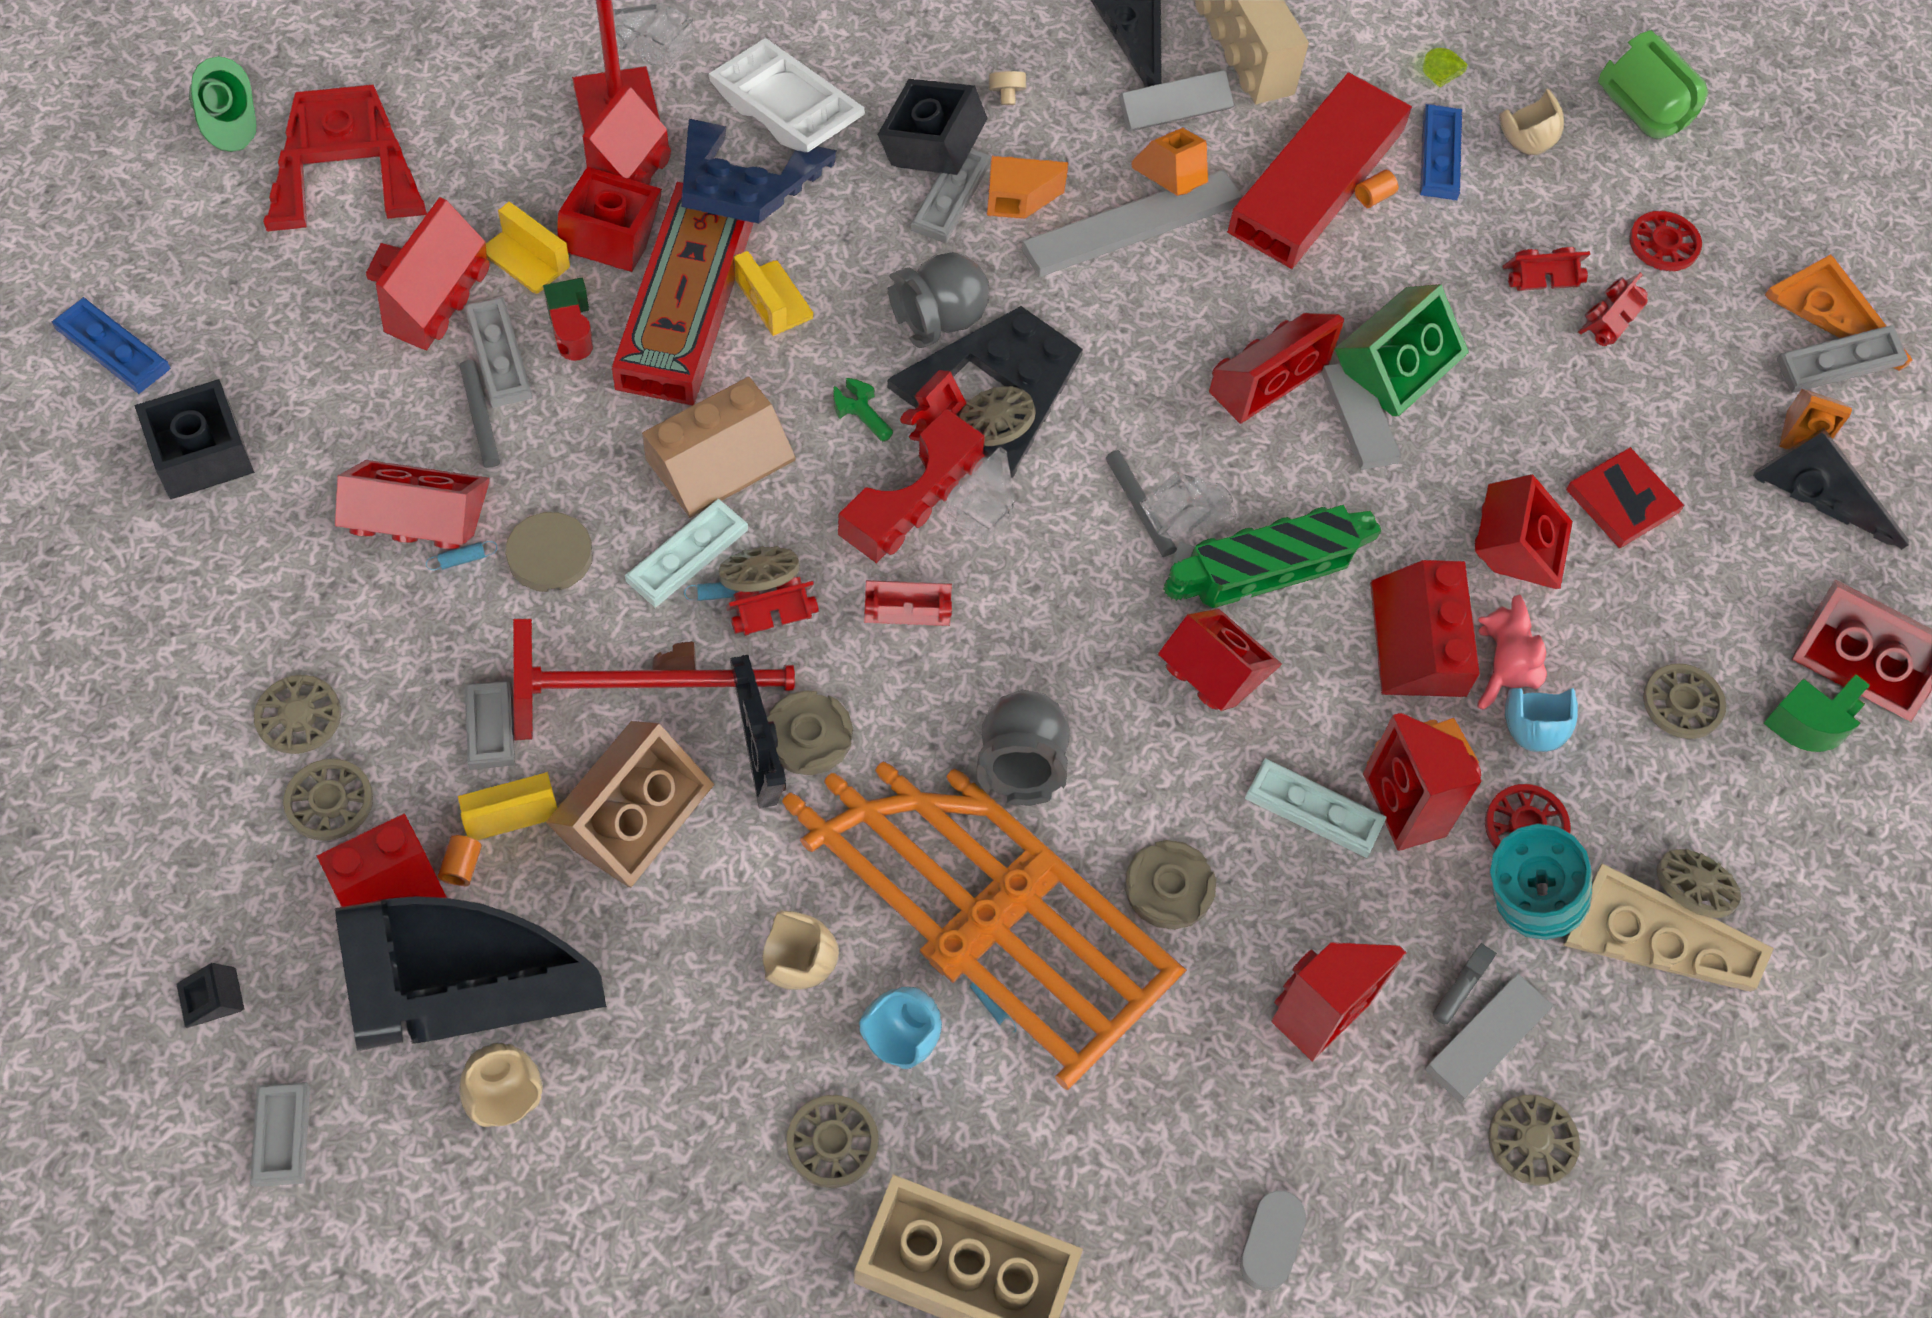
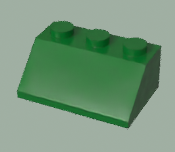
(1404, 347)

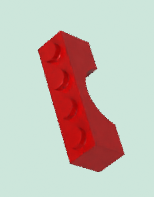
(880, 519)

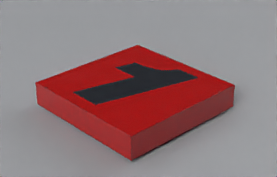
(1625, 497)

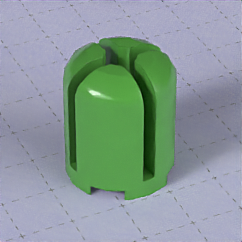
(1654, 86)

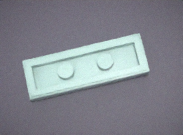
(686, 552)
(1315, 808)

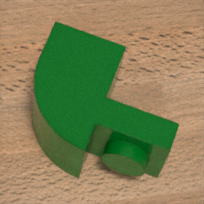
(1815, 721)

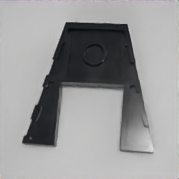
(1015, 352)

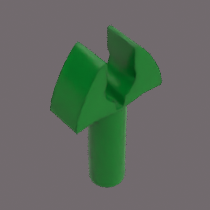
(861, 407)

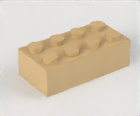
(1260, 43)
(962, 1258)

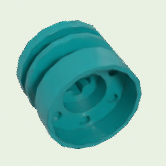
(1542, 856)

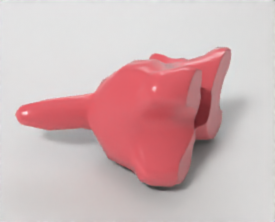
(1517, 654)

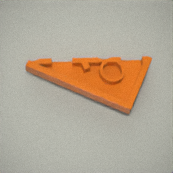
(1828, 300)

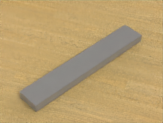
(1128, 224)

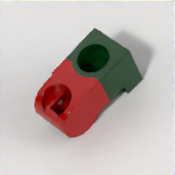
(571, 329)

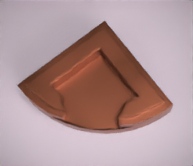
(681, 658)

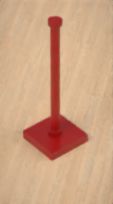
(597, 90)
(531, 679)

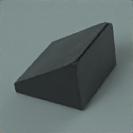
(209, 994)

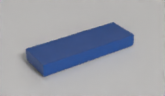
(1441, 152)
(111, 345)

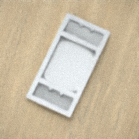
(785, 96)

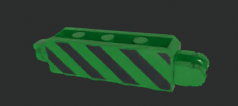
(1271, 556)

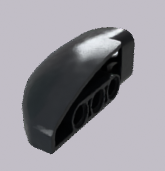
(454, 970)

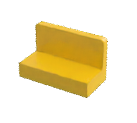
(527, 249)
(771, 293)
(507, 807)

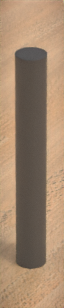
(479, 414)
(1136, 495)

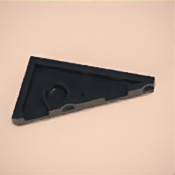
(1138, 33)
(1824, 477)
(759, 735)

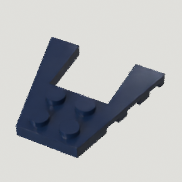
(740, 191)

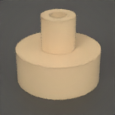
(1007, 83)

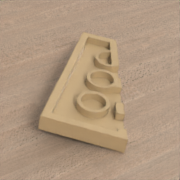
(1657, 932)

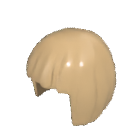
(1534, 126)
(799, 951)
(499, 1085)

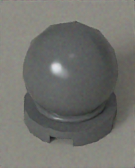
(941, 296)
(1024, 748)

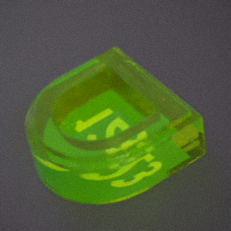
(1443, 66)

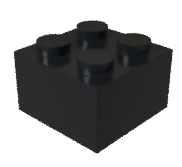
(933, 126)
(194, 439)

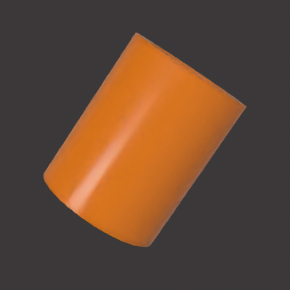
(1376, 188)
(459, 860)

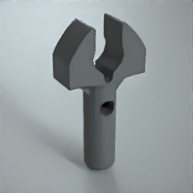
(1464, 983)

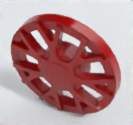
(1665, 241)
(1524, 815)

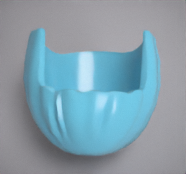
(1541, 719)
(902, 1026)

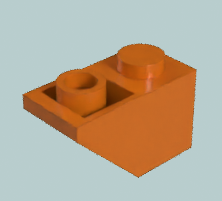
(1175, 161)
(1023, 185)
(1810, 414)

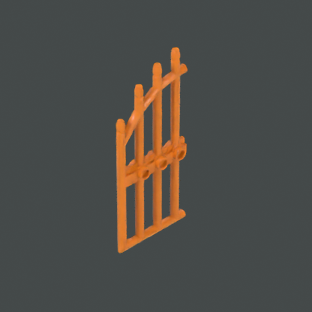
(994, 910)

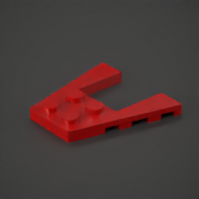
(339, 127)

